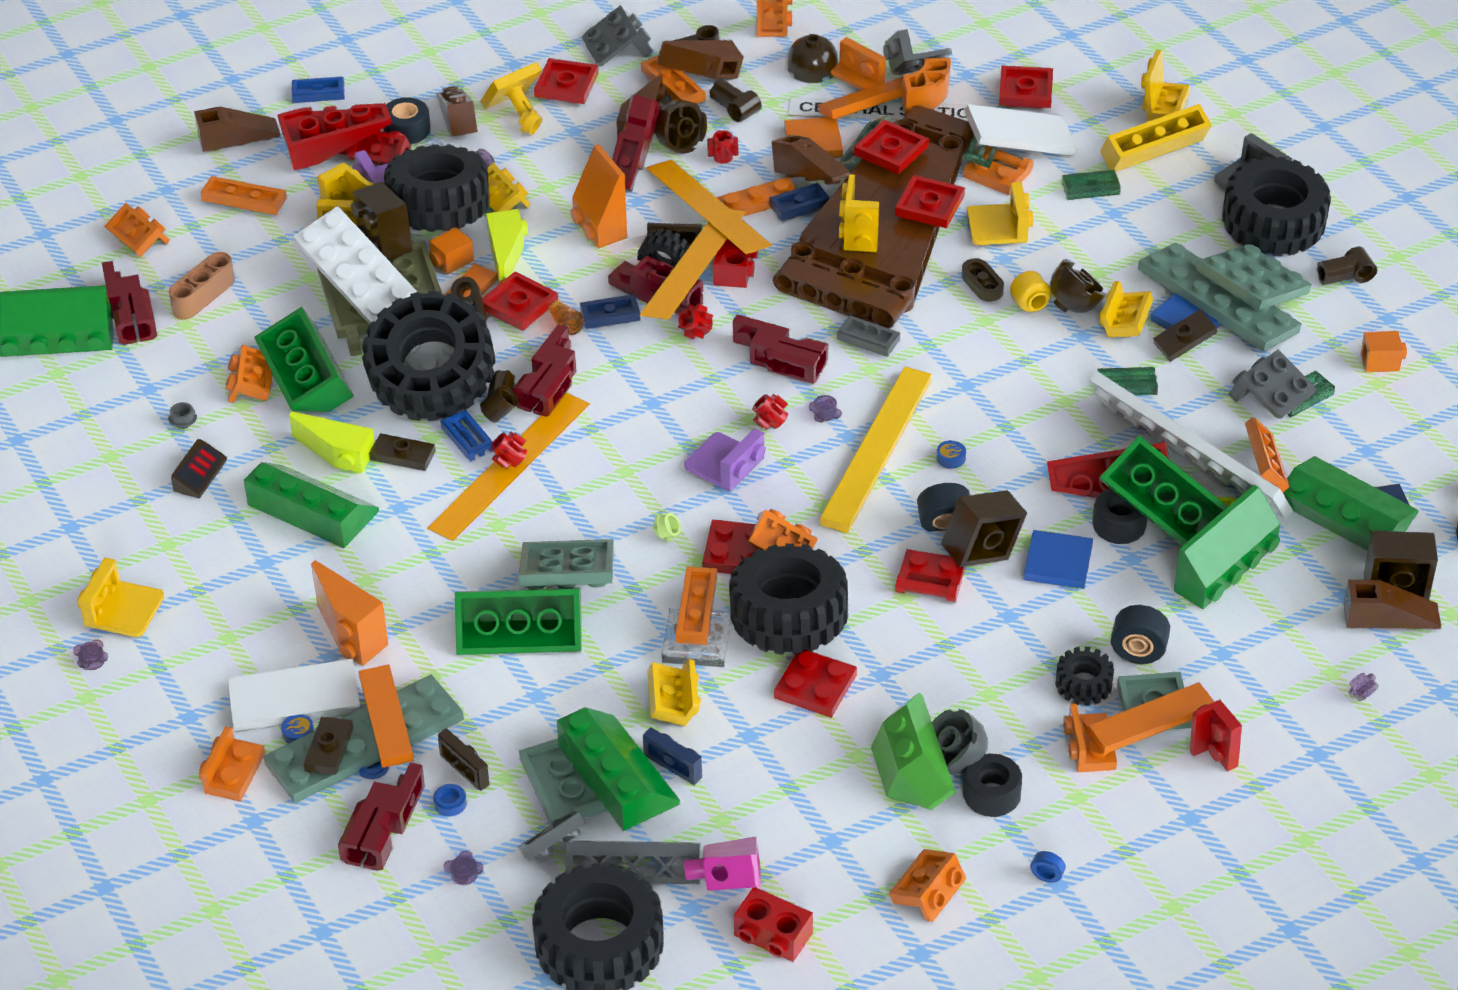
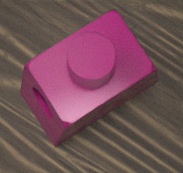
(739, 863)

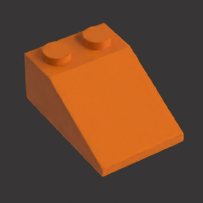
(601, 200)
(350, 614)

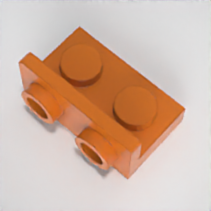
(773, 18)
(859, 65)
(135, 230)
(248, 374)
(774, 530)
(1082, 747)
(230, 766)
(929, 882)

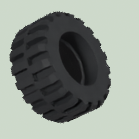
(1281, 184)
(440, 186)
(788, 625)
(593, 895)

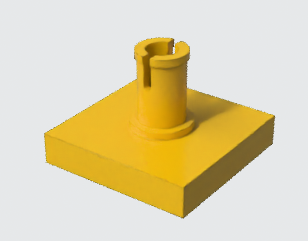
(513, 88)

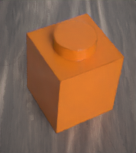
(451, 251)
(1382, 351)

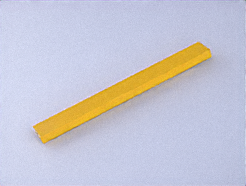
(875, 450)

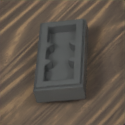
(868, 336)

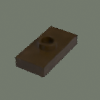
(1185, 335)
(402, 452)
(328, 745)
(463, 759)

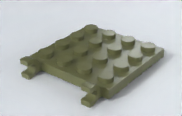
(349, 324)

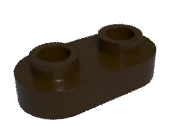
(982, 279)
(475, 298)

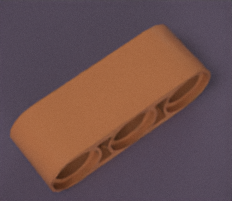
(201, 285)

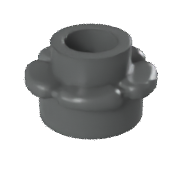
(182, 415)

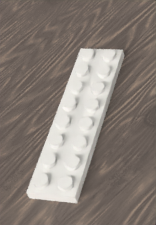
(363, 276)
(1185, 442)

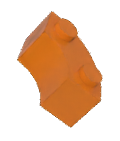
(926, 86)

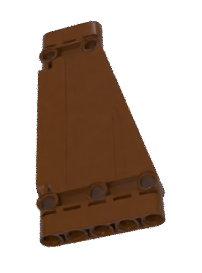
(882, 282)

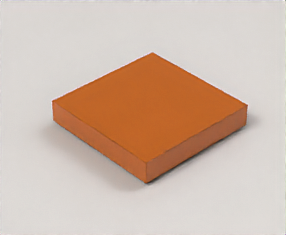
(821, 130)

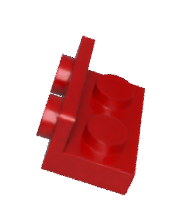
(381, 147)
(1218, 731)

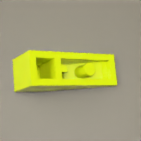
(506, 240)
(336, 442)

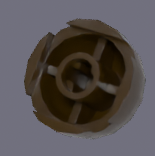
(812, 58)
(680, 126)
(1075, 288)

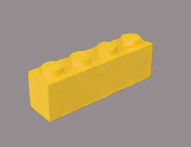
(1155, 138)

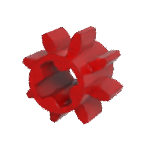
(722, 146)
(695, 321)
(770, 411)
(508, 449)

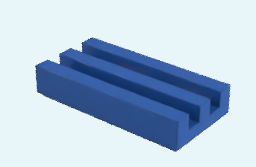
(318, 89)
(457, 439)

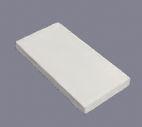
(1020, 130)
(308, 690)

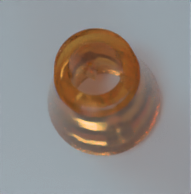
(566, 316)

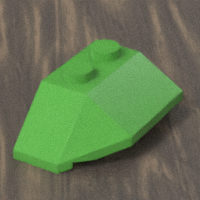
(911, 757)

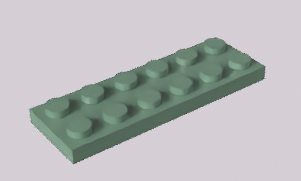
(1176, 271)
(425, 712)

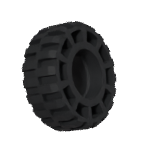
(419, 321)

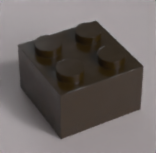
(382, 219)
(983, 528)
(1403, 560)

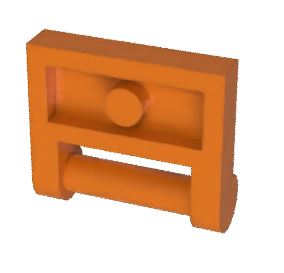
(999, 176)

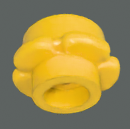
(530, 122)

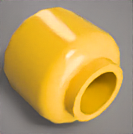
(1030, 291)

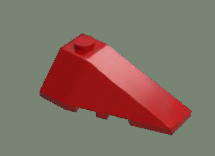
(319, 135)
(1082, 473)

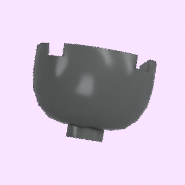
(960, 739)

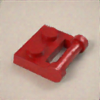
(930, 575)

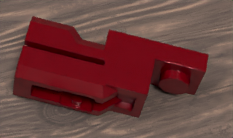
(636, 137)
(647, 278)
(125, 299)
(778, 352)
(550, 375)
(378, 816)

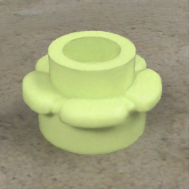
(667, 526)

